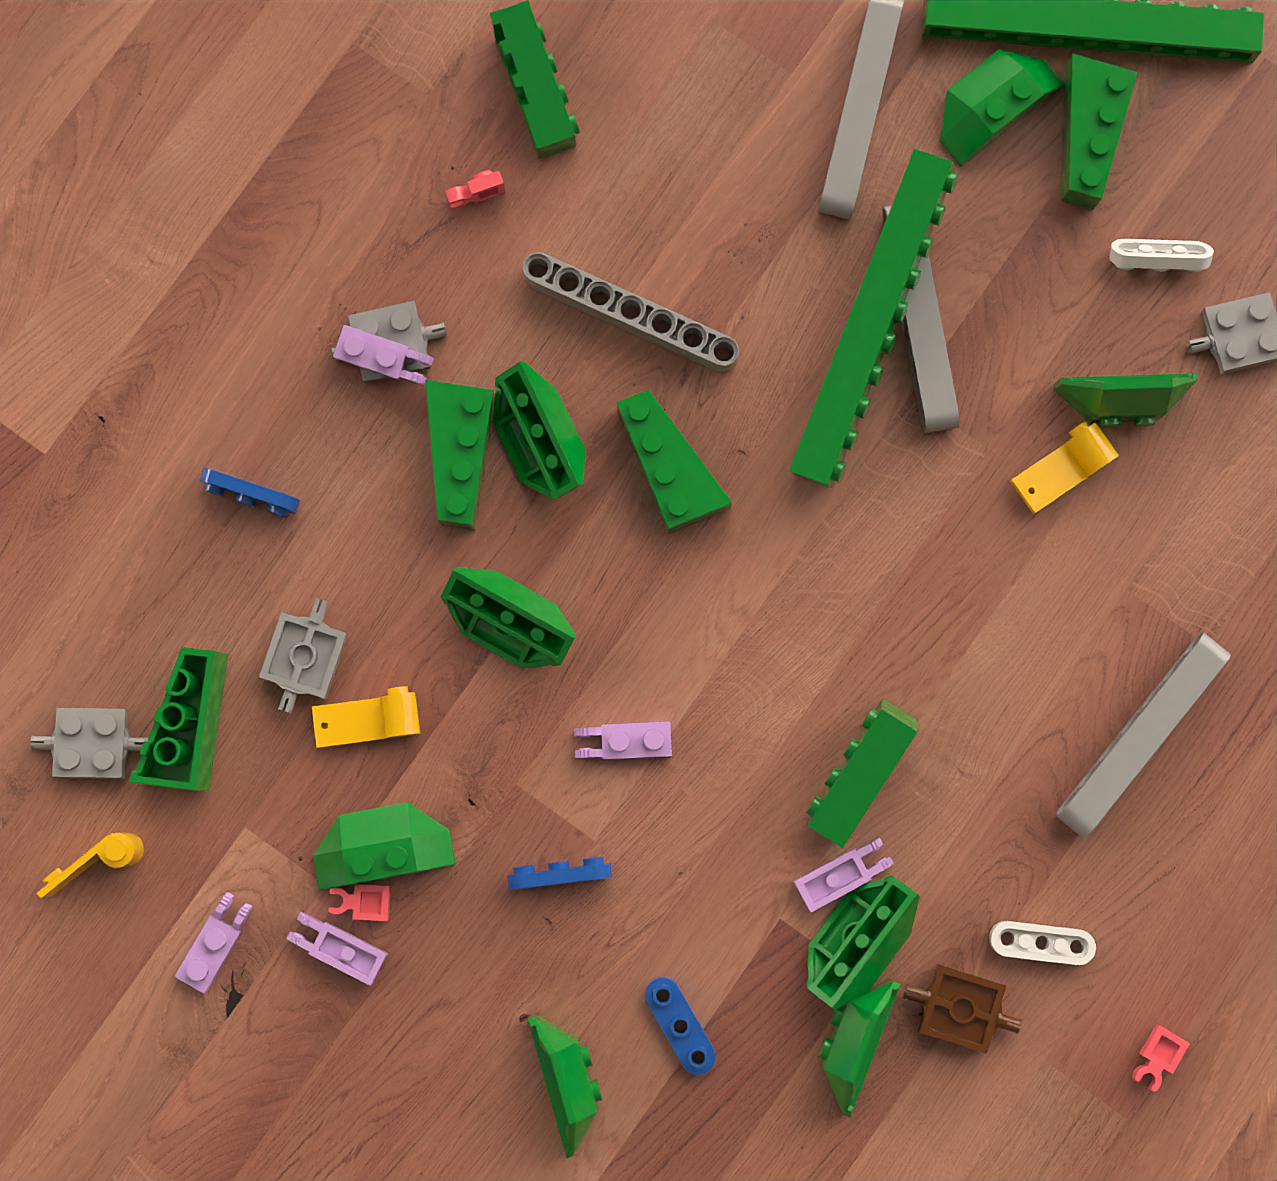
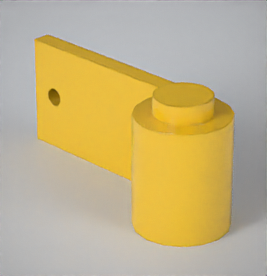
(1065, 467)
(367, 719)
(114, 850)

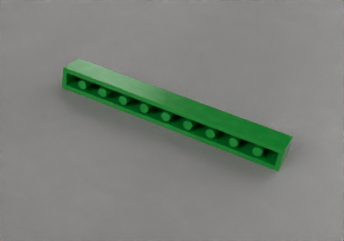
(1102, 26)
(873, 318)

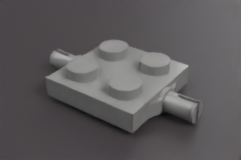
(398, 324)
(1239, 333)
(303, 655)
(89, 743)

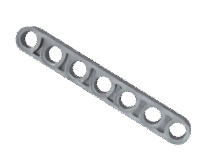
(860, 108)
(620, 299)
(928, 353)
(1143, 735)

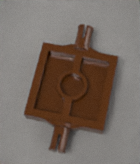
(962, 1008)

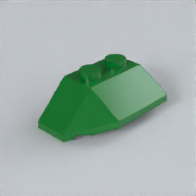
(993, 101)
(1124, 398)
(538, 432)
(507, 618)
(381, 845)
(860, 940)
(854, 1042)
(567, 1080)

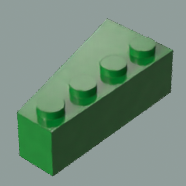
(533, 79)
(1093, 121)
(459, 446)
(674, 472)
(186, 724)
(863, 772)

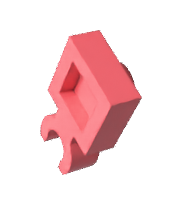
(482, 187)
(367, 902)
(1162, 1052)

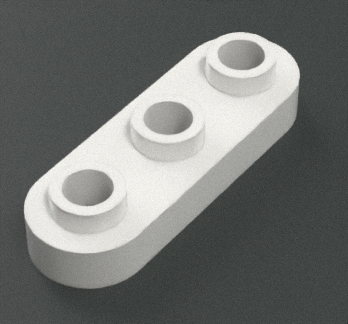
(1161, 254)
(1056, 948)

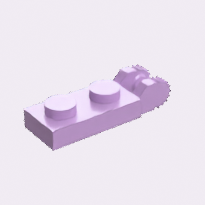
(379, 355)
(628, 740)
(839, 876)
(212, 946)
(340, 949)

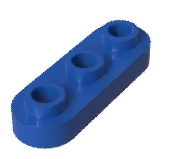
(248, 492)
(559, 873)
(676, 1009)

